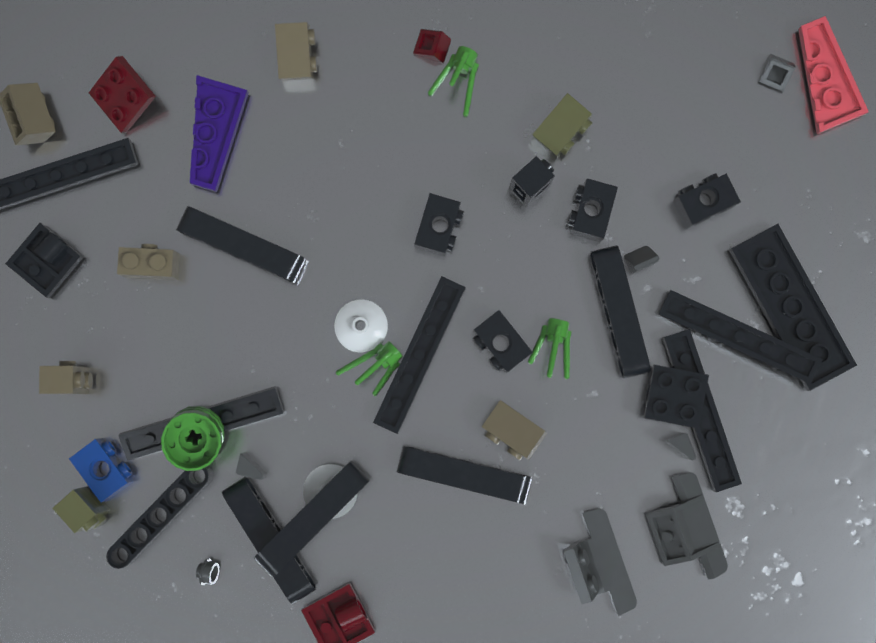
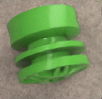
(185, 451)

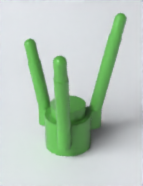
(463, 62)
(556, 331)
(386, 356)

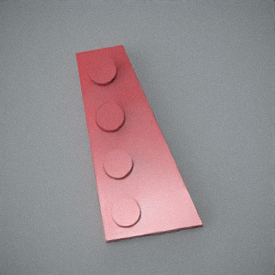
(829, 79)

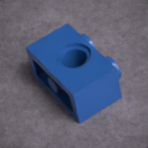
(87, 464)

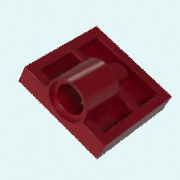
(121, 94)
(338, 617)

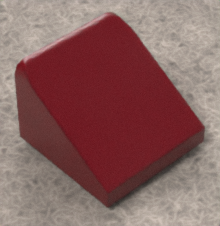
(432, 45)

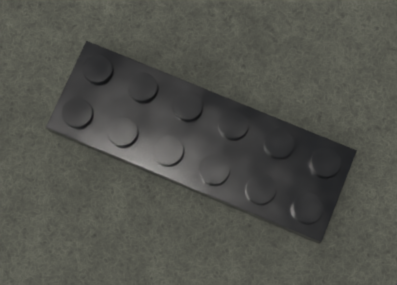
(791, 302)

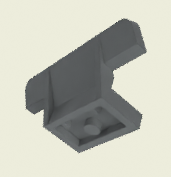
(687, 529)
(598, 564)

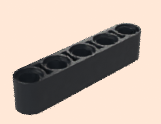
(241, 244)
(620, 311)
(464, 474)
(311, 519)
(149, 522)
(261, 529)

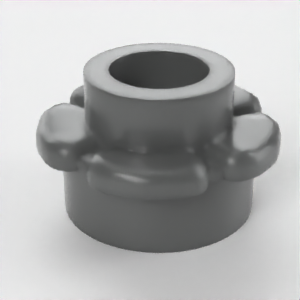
(207, 572)

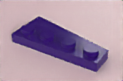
(216, 122)

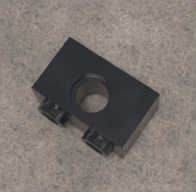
(532, 180)
(600, 195)
(722, 199)
(438, 209)
(499, 326)

